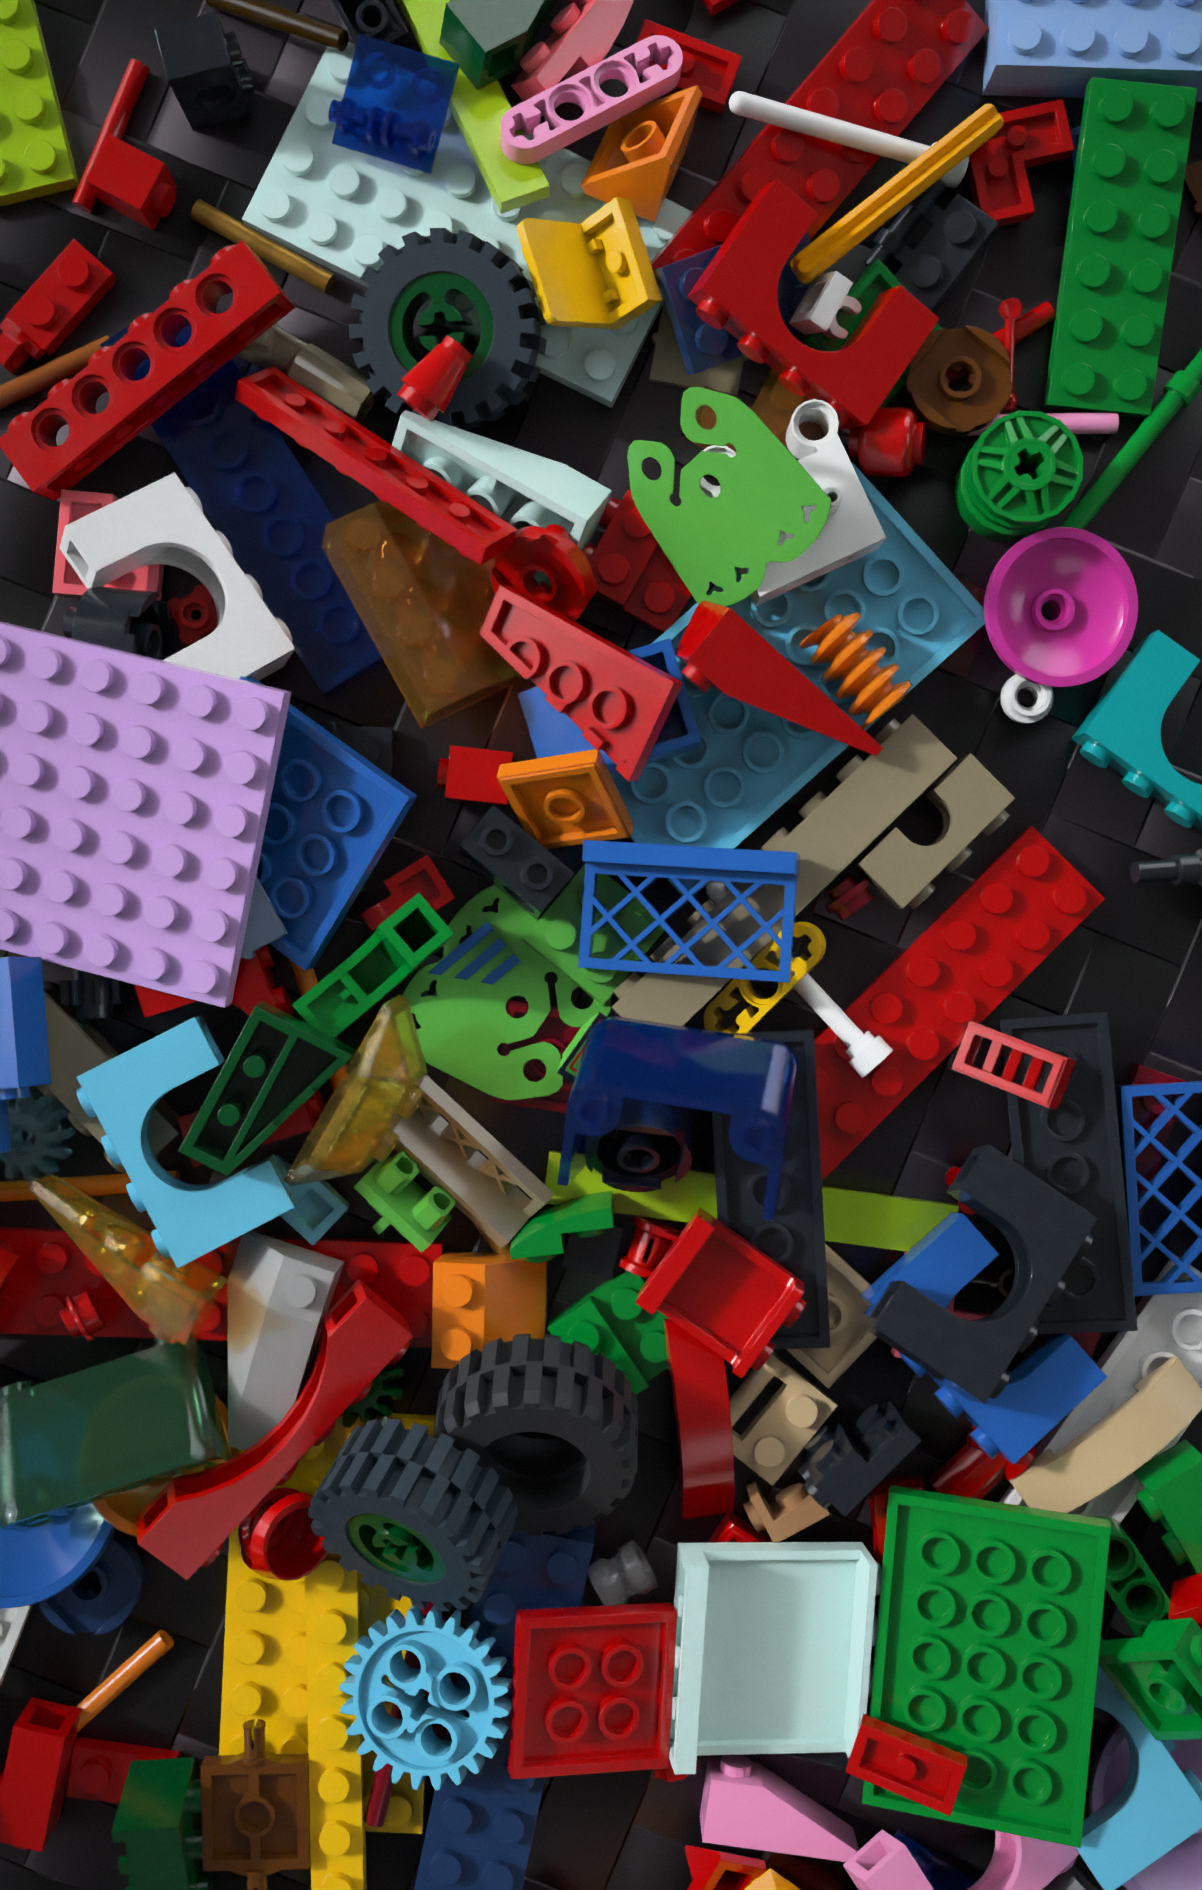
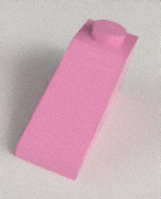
(761, 1811)

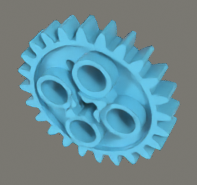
(411, 1742)

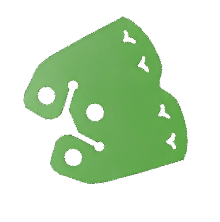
(742, 525)
(471, 1018)

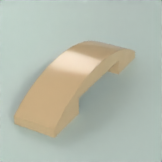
(1115, 1444)

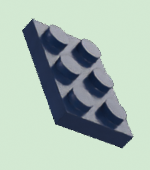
(699, 342)

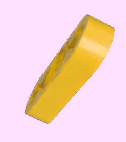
(800, 965)

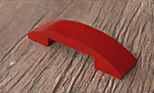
(701, 1425)

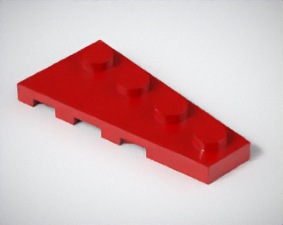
(595, 683)

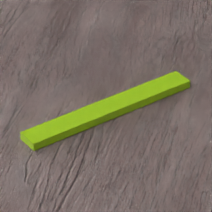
(848, 1214)

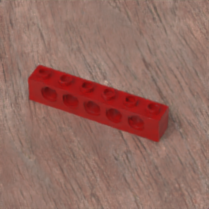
(172, 373)

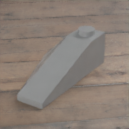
(273, 1330)

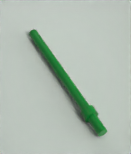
(1178, 393)

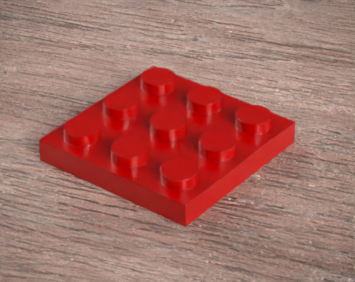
(591, 1689)

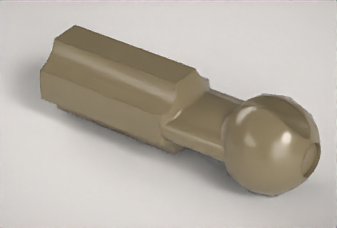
(314, 370)

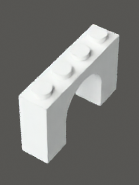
(169, 528)

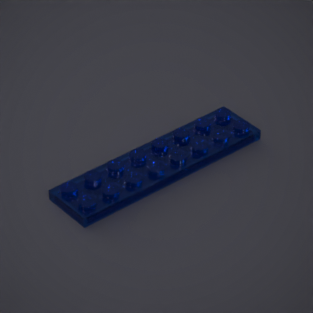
(269, 517)

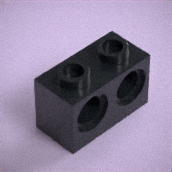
(515, 862)

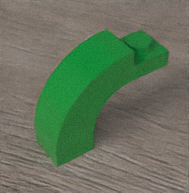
(375, 968)

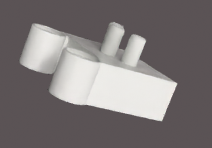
(851, 524)

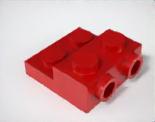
(634, 569)

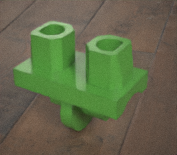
(403, 1202)

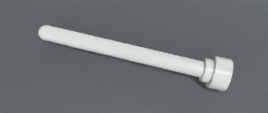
(836, 131)
(862, 1048)

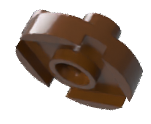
(952, 351)

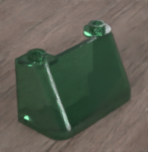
(106, 1432)

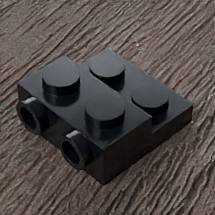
(847, 1466)

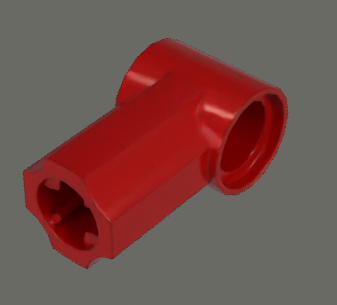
(974, 1473)

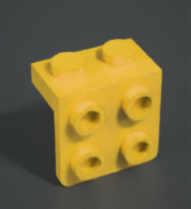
(590, 270)

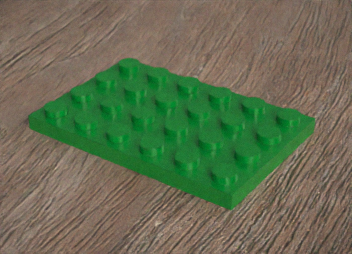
(993, 1654)

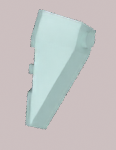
(505, 479)

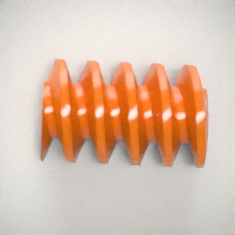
(856, 667)

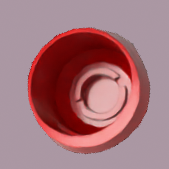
(280, 1537)

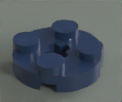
(101, 1611)

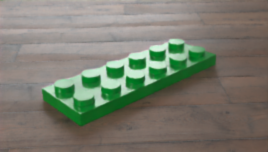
(1119, 246)

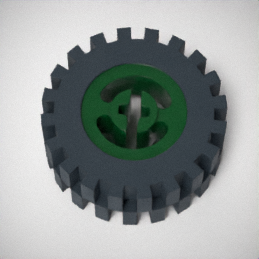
(442, 269)
(414, 1514)

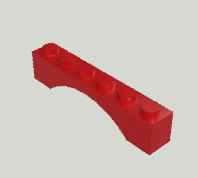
(201, 1509)

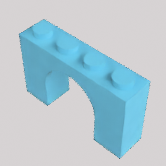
(186, 1215)
(1152, 1809)

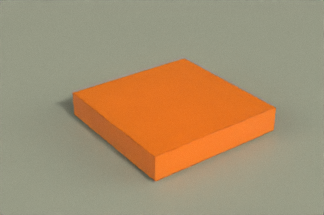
(566, 799)

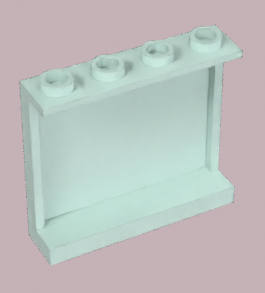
(771, 1648)

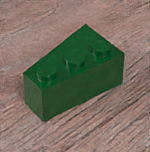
(262, 1082)
(161, 1826)

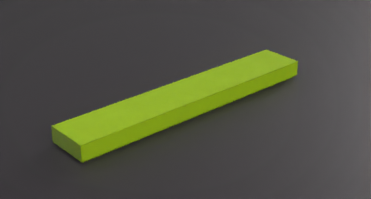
(478, 117)

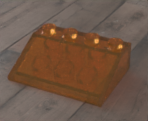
(419, 608)

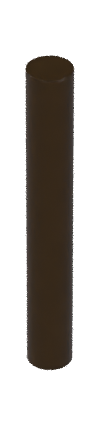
(285, 21)

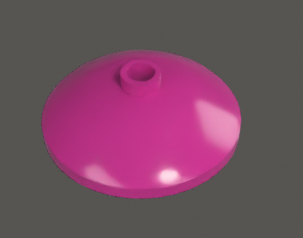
(1090, 601)

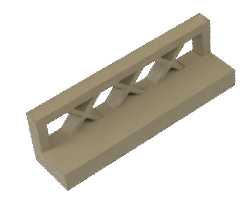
(450, 1159)

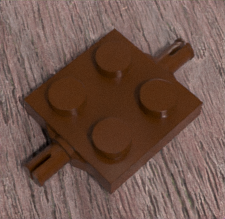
(255, 1810)

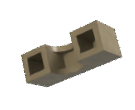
(968, 804)

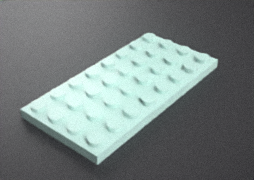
(352, 205)

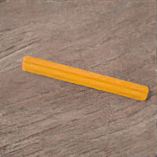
(896, 193)

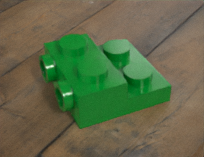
(617, 1328)
(1160, 1676)

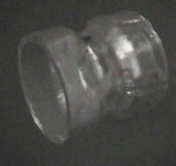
(622, 1575)

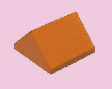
(644, 153)

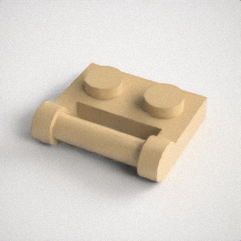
(783, 1423)

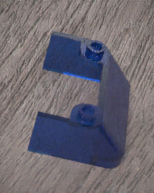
(686, 1069)

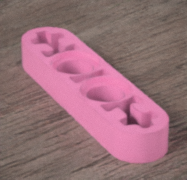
(586, 93)

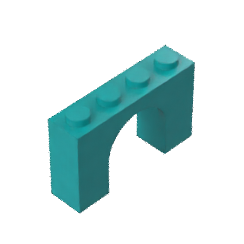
(1127, 723)

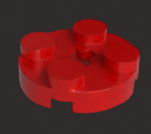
(557, 557)

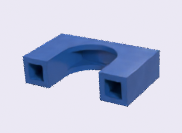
(1038, 1389)

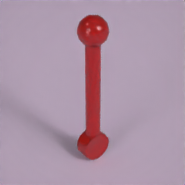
(1009, 311)

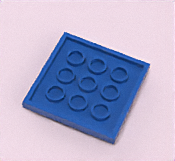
(323, 833)

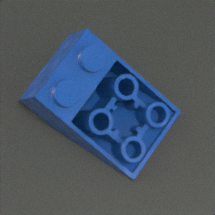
(557, 734)

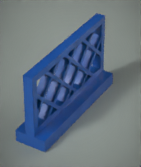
(688, 863)
(1135, 1201)

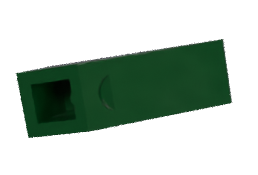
(491, 35)

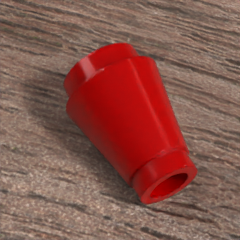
(435, 378)

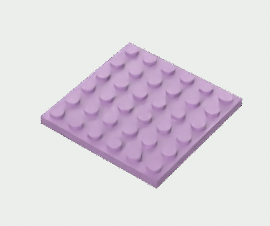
(131, 811)

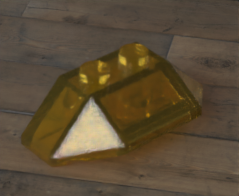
(367, 1101)

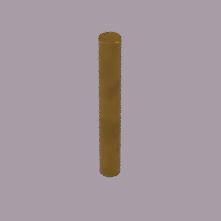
(263, 246)

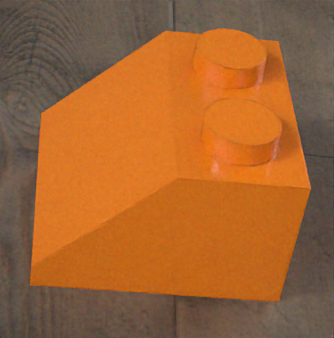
(484, 1300)

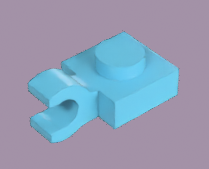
(316, 1207)

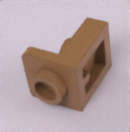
(786, 1516)

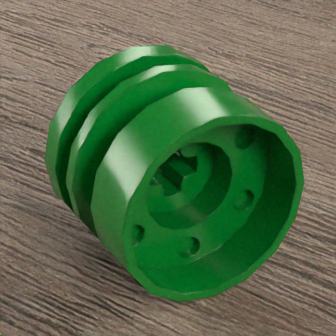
(1012, 506)

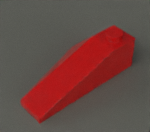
(737, 661)

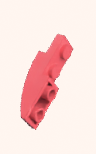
(579, 40)

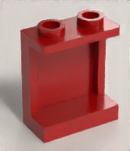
(724, 1292)

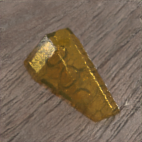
(125, 1254)

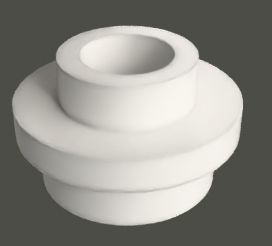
(1014, 710)

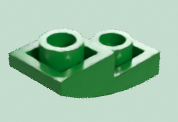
(546, 1232)

